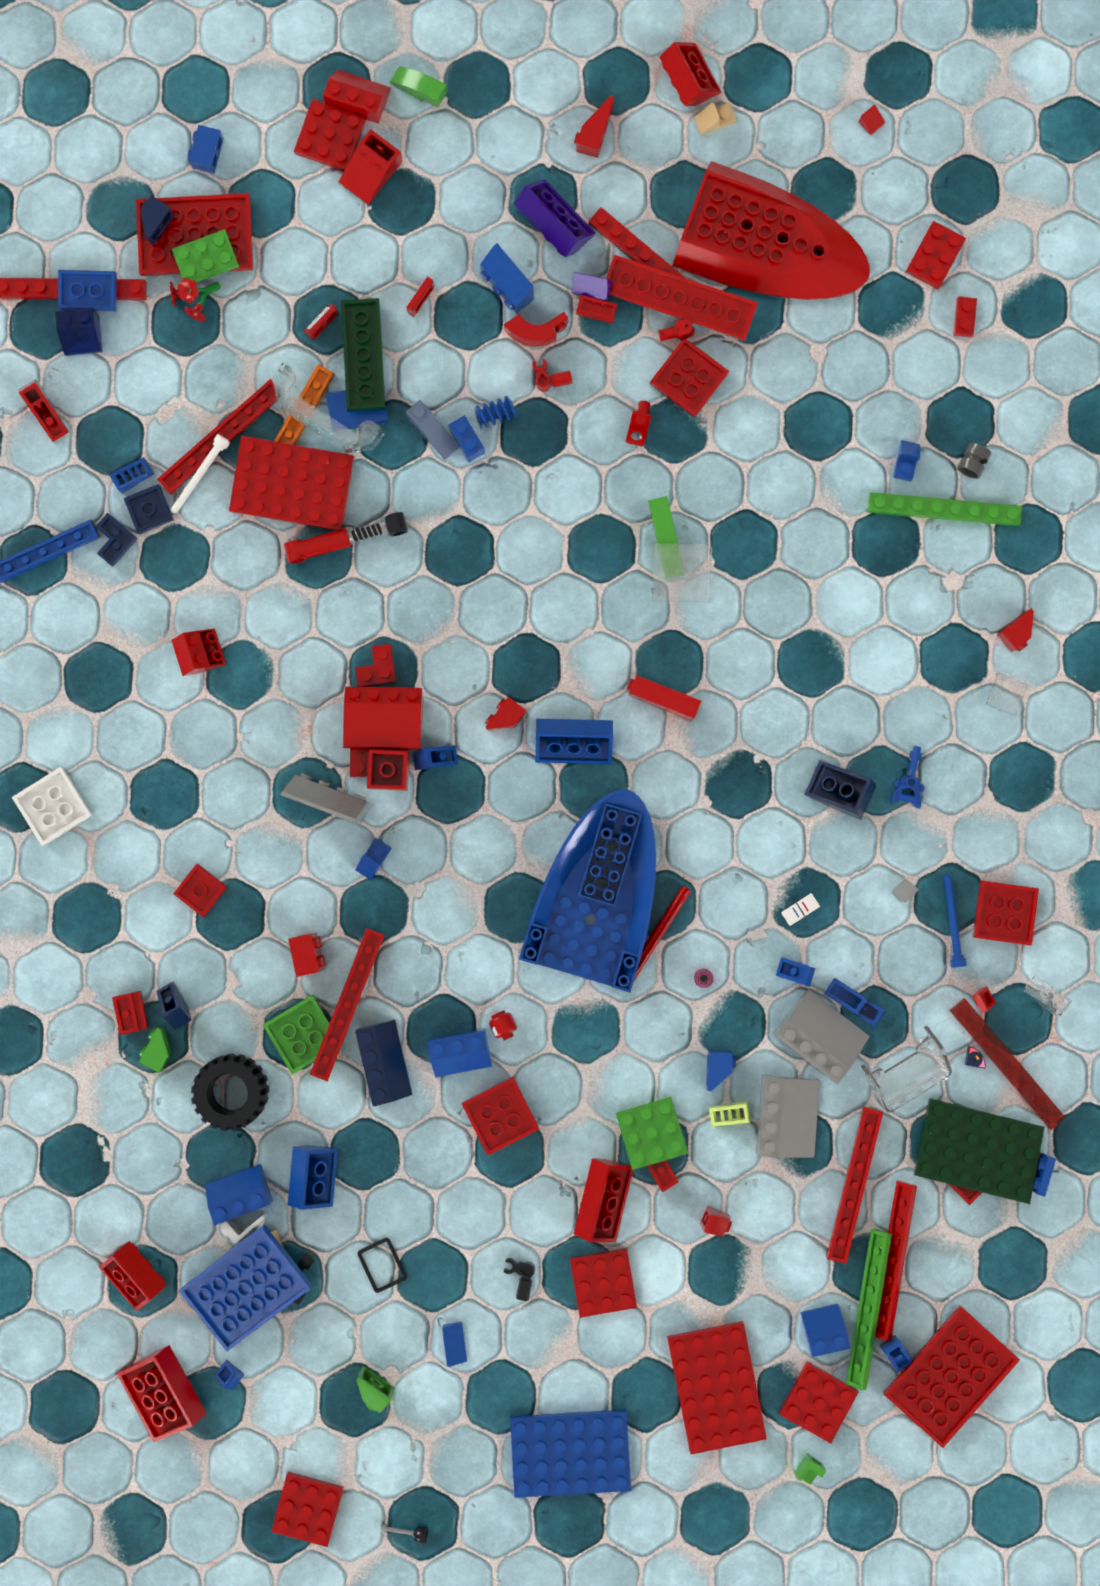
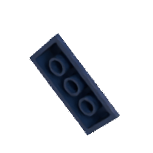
(383, 1062)

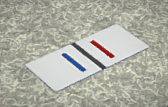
(800, 909)

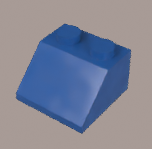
(825, 1330)

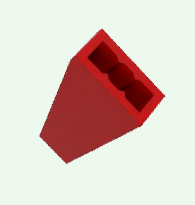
(664, 698)

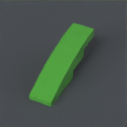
(662, 521)

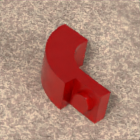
(535, 335)

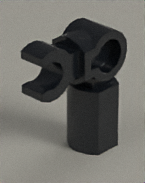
(526, 1270)

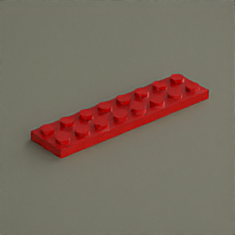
(681, 297)

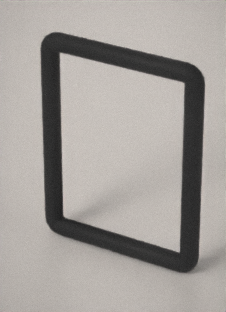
(359, 1253)

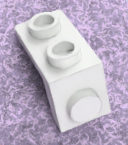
(231, 1230)

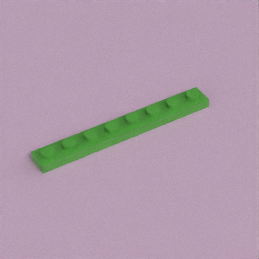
(944, 509)
(868, 1309)

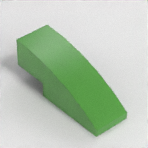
(419, 85)

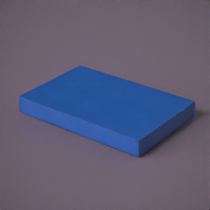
(87, 290)
(338, 411)

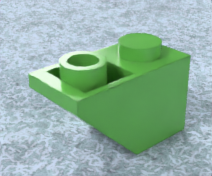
(157, 1051)

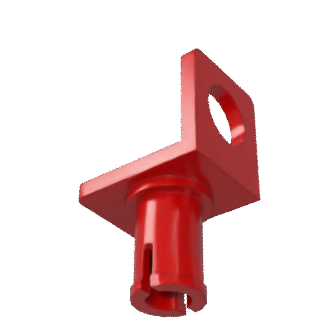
(639, 423)

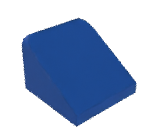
(228, 1375)

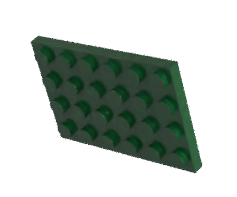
(979, 1151)

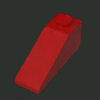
(594, 129)
(43, 410)

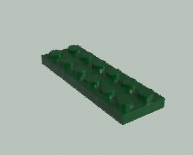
(363, 355)

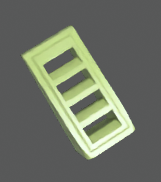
(731, 1121)

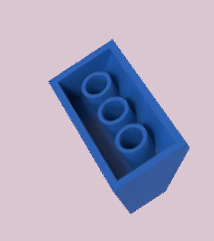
(574, 741)

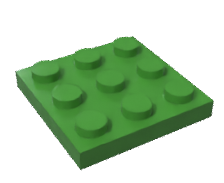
(298, 1033)
(651, 1133)

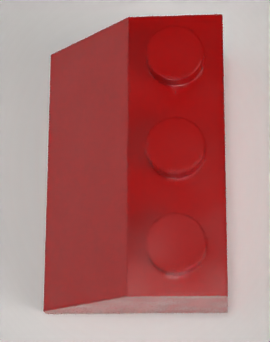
(689, 73)
(356, 95)
(133, 1276)

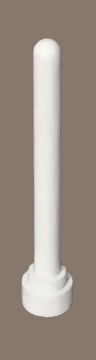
(219, 445)

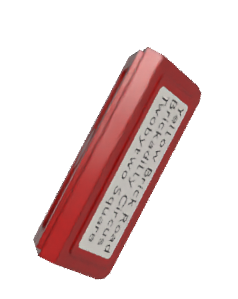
(326, 316)

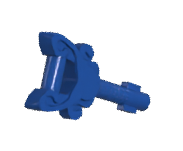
(909, 782)

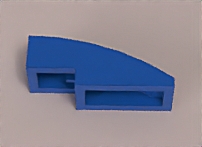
(855, 1002)

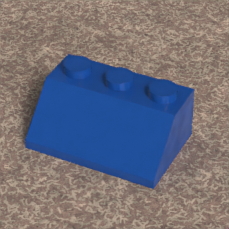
(507, 279)
(459, 1052)
(312, 1177)
(237, 1194)

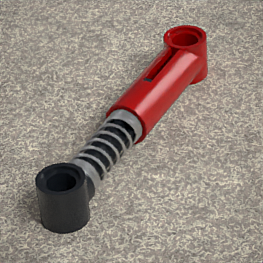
(300, 550)

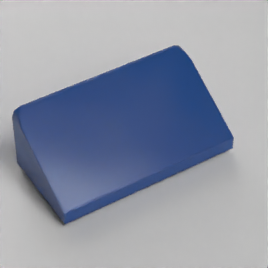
(454, 1343)

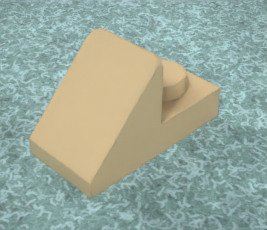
(714, 118)

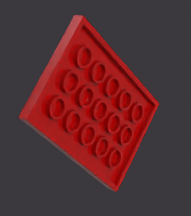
(193, 220)
(291, 483)
(951, 1376)
(716, 1387)

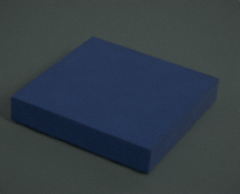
(148, 509)

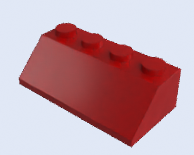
(603, 1200)

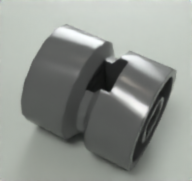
(972, 464)

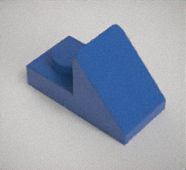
(906, 460)
(373, 859)
(795, 971)
(896, 1353)

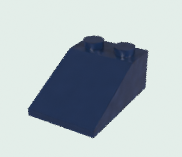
(841, 789)

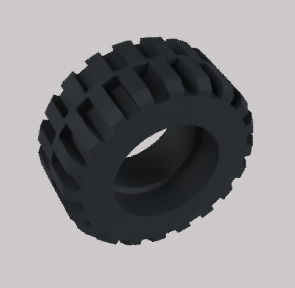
(212, 1110)

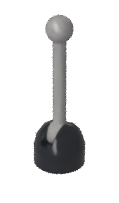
(419, 1534)

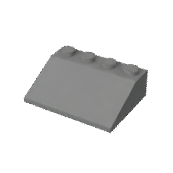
(326, 799)
(822, 1036)
(787, 1117)

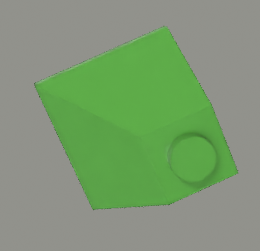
(374, 1390)

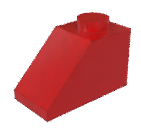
(1018, 632)
(715, 1222)

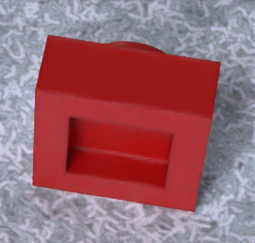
(984, 999)

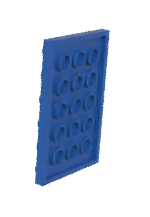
(245, 1287)
(570, 1453)

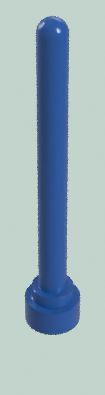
(957, 959)

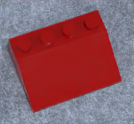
(382, 718)
(162, 1394)

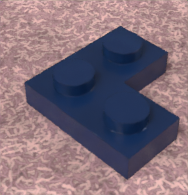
(119, 539)

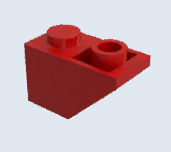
(507, 716)

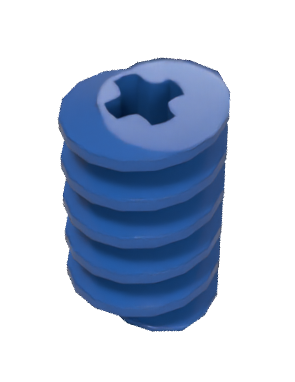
(494, 412)

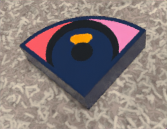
(974, 1058)

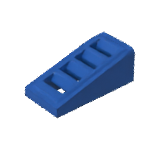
(135, 480)

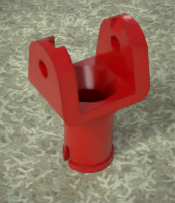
(682, 329)

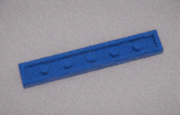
(48, 550)

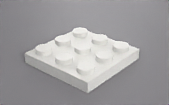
(52, 806)

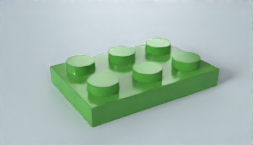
(206, 257)

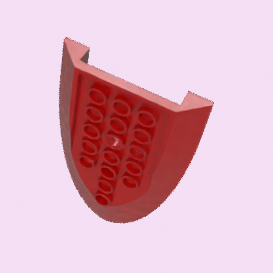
(754, 258)

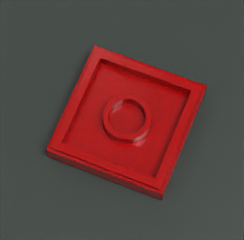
(200, 890)

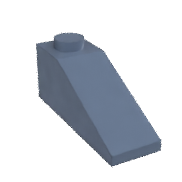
(431, 429)

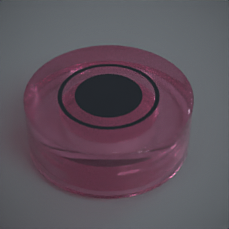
(703, 978)

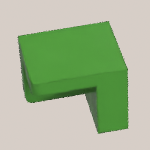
(809, 1469)

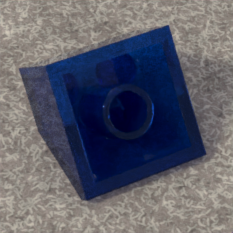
(79, 331)

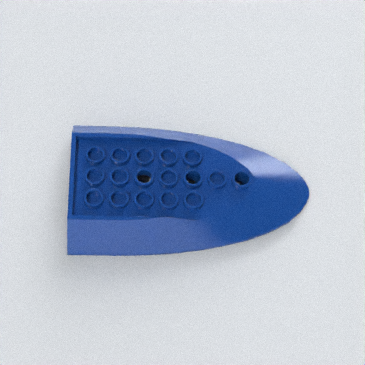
(622, 909)

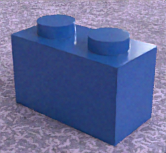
(205, 149)
(466, 438)

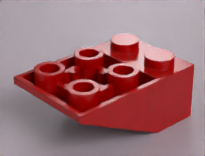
(370, 167)

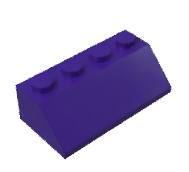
(554, 217)

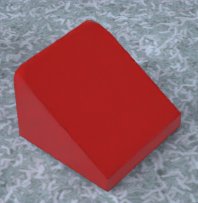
(871, 120)

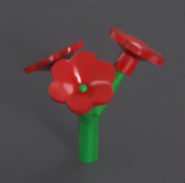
(188, 291)

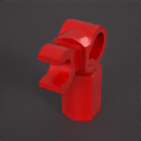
(544, 382)

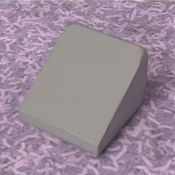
(904, 891)

